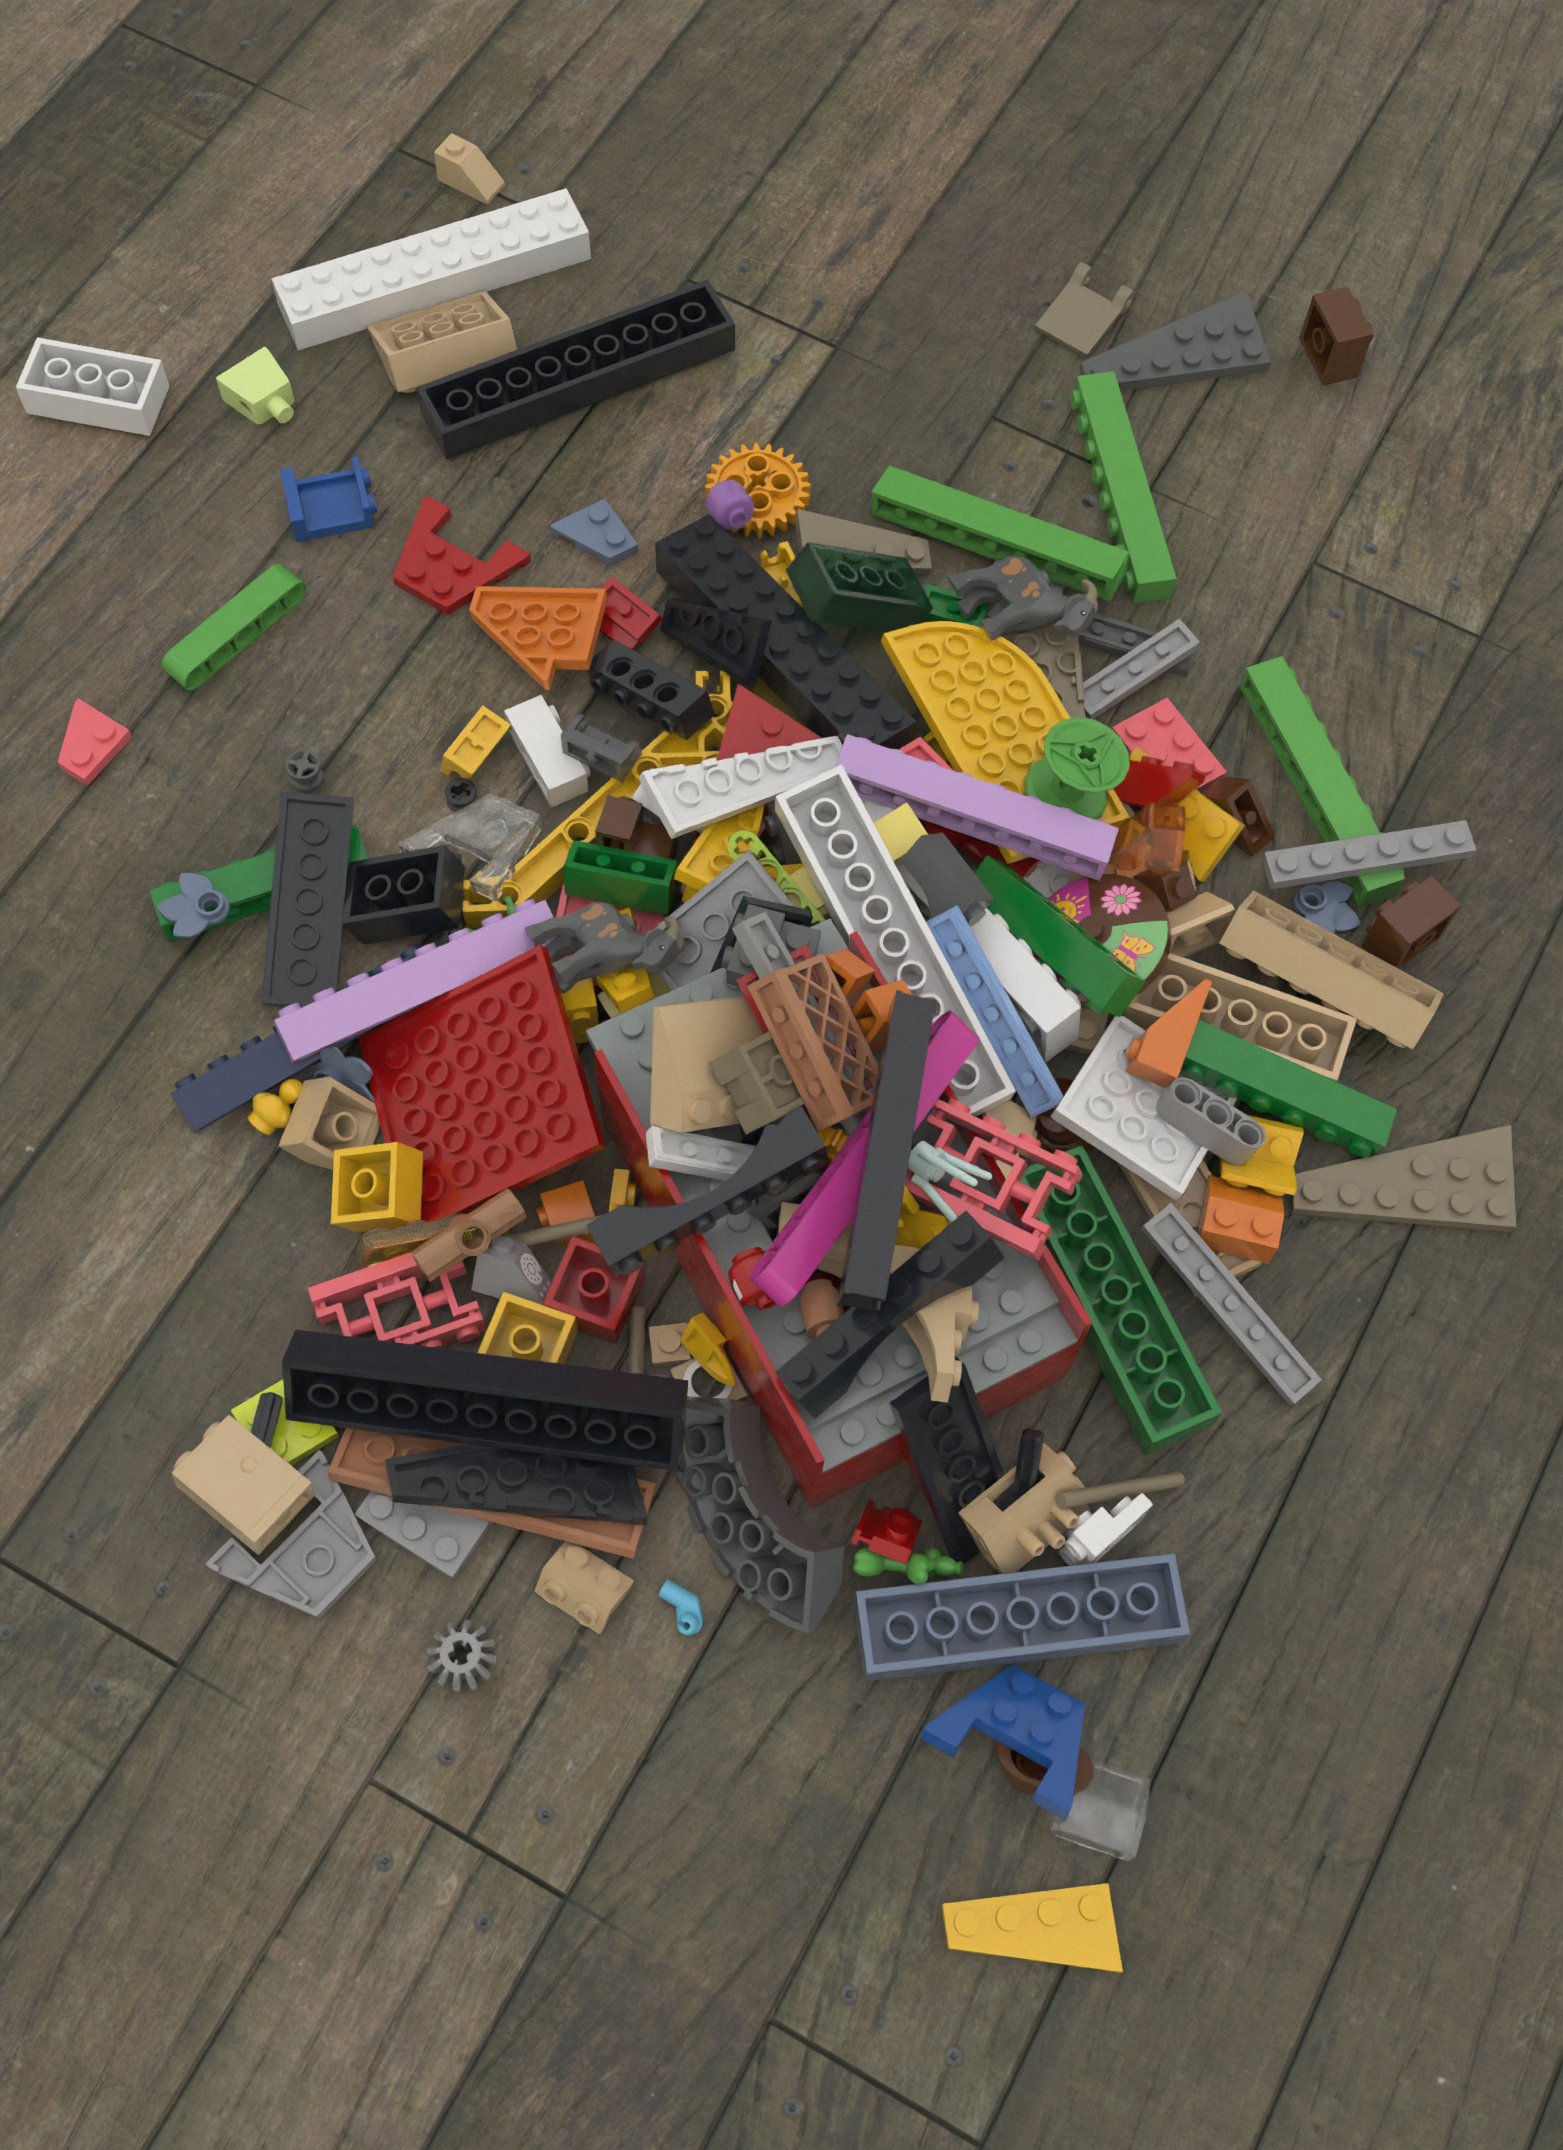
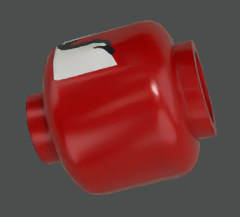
(745, 1290)

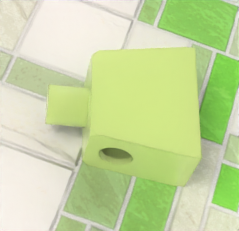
(258, 388)

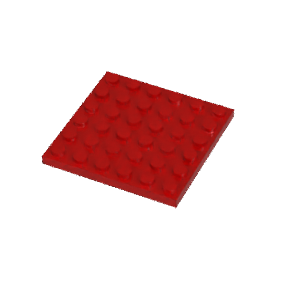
(485, 1086)

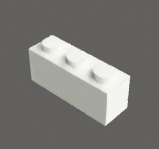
(538, 739)

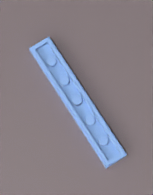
(995, 1012)

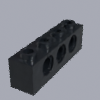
(650, 690)

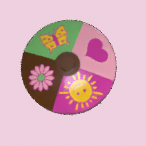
(1122, 918)

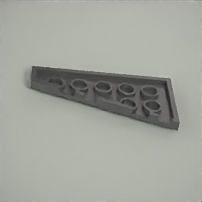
(1198, 347)

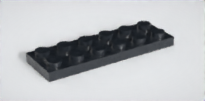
(307, 898)
(949, 1454)

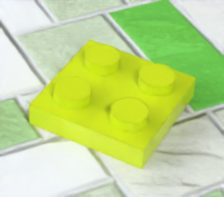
(292, 1438)

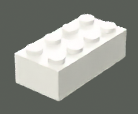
(93, 386)

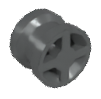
(298, 764)

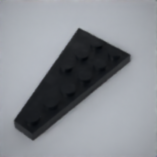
(517, 1484)

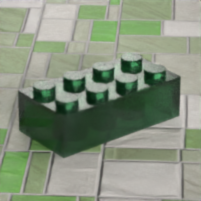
(858, 588)

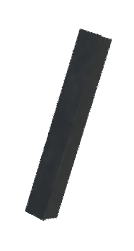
(886, 1153)

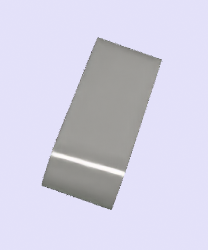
(1210, 1121)

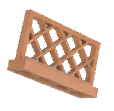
(806, 1049)

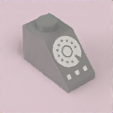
(510, 1269)

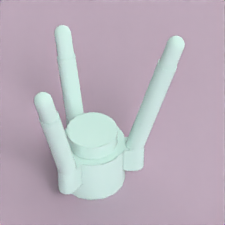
(932, 1164)

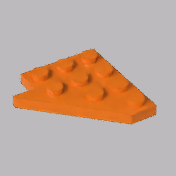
(542, 626)

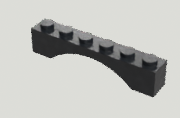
(636, 1233)
(832, 1360)

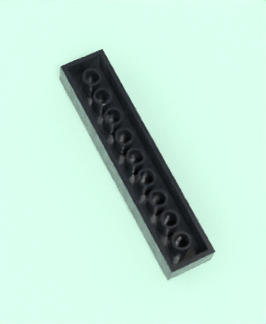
(576, 369)
(800, 656)
(485, 1400)

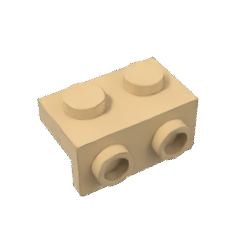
(583, 1585)

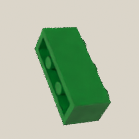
(620, 877)

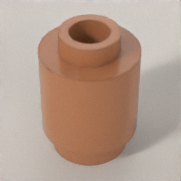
(819, 1306)

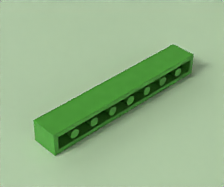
(1123, 486)
(998, 531)
(1314, 768)

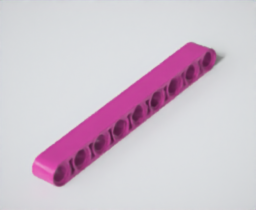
(832, 1199)

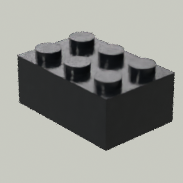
(404, 894)

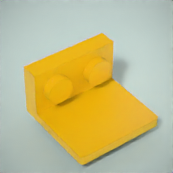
(1272, 1163)

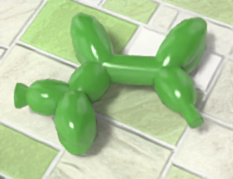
(918, 1567)

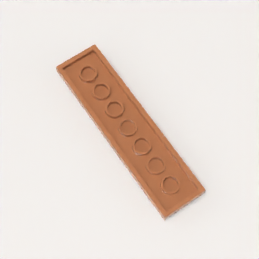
(361, 1464)

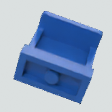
(329, 502)

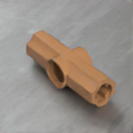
(447, 1247)

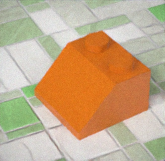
(1241, 1220)

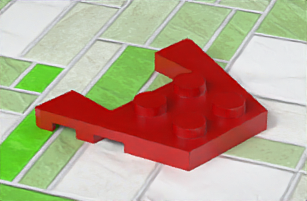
(442, 572)

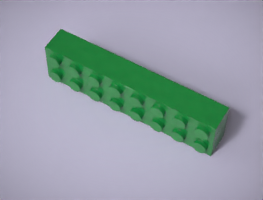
(1130, 1322)

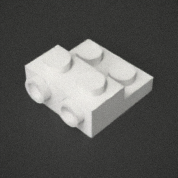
(1102, 1531)

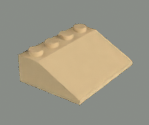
(442, 340)
(683, 1044)

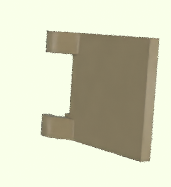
(1082, 316)

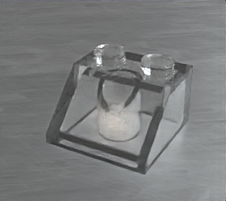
(1107, 1813)

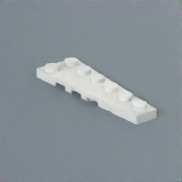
(720, 789)

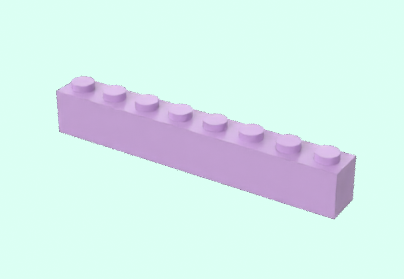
(978, 808)
(407, 984)

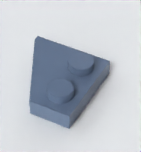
(597, 532)

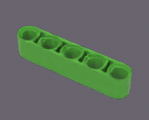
(234, 627)

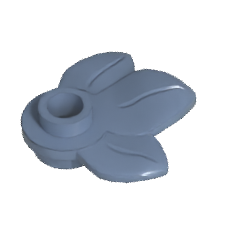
(1330, 906)
(190, 907)
(348, 1071)

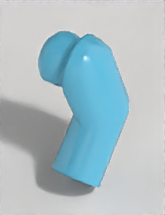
(687, 1607)

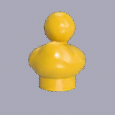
(273, 1110)

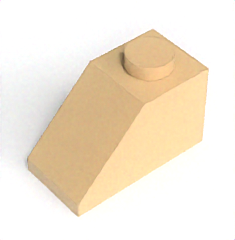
(467, 169)

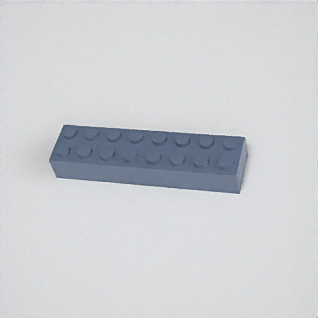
(1020, 1617)

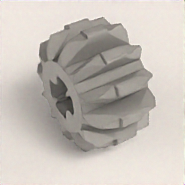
(448, 1652)

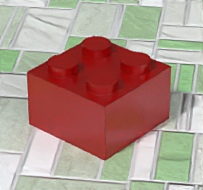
(592, 1292)

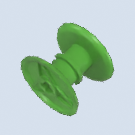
(1078, 767)

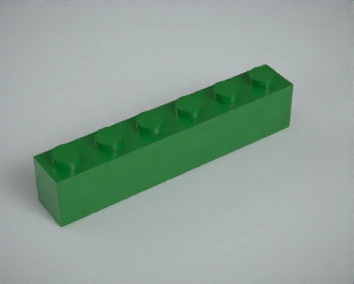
(244, 884)
(1059, 940)
(1287, 1091)

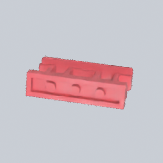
(1003, 1148)
(391, 1281)

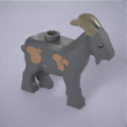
(1024, 597)
(604, 944)

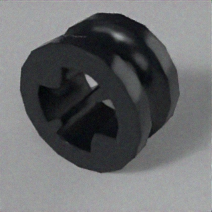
(456, 787)

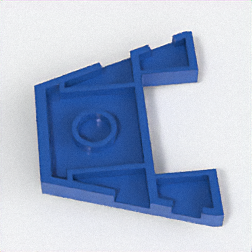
(1028, 1719)

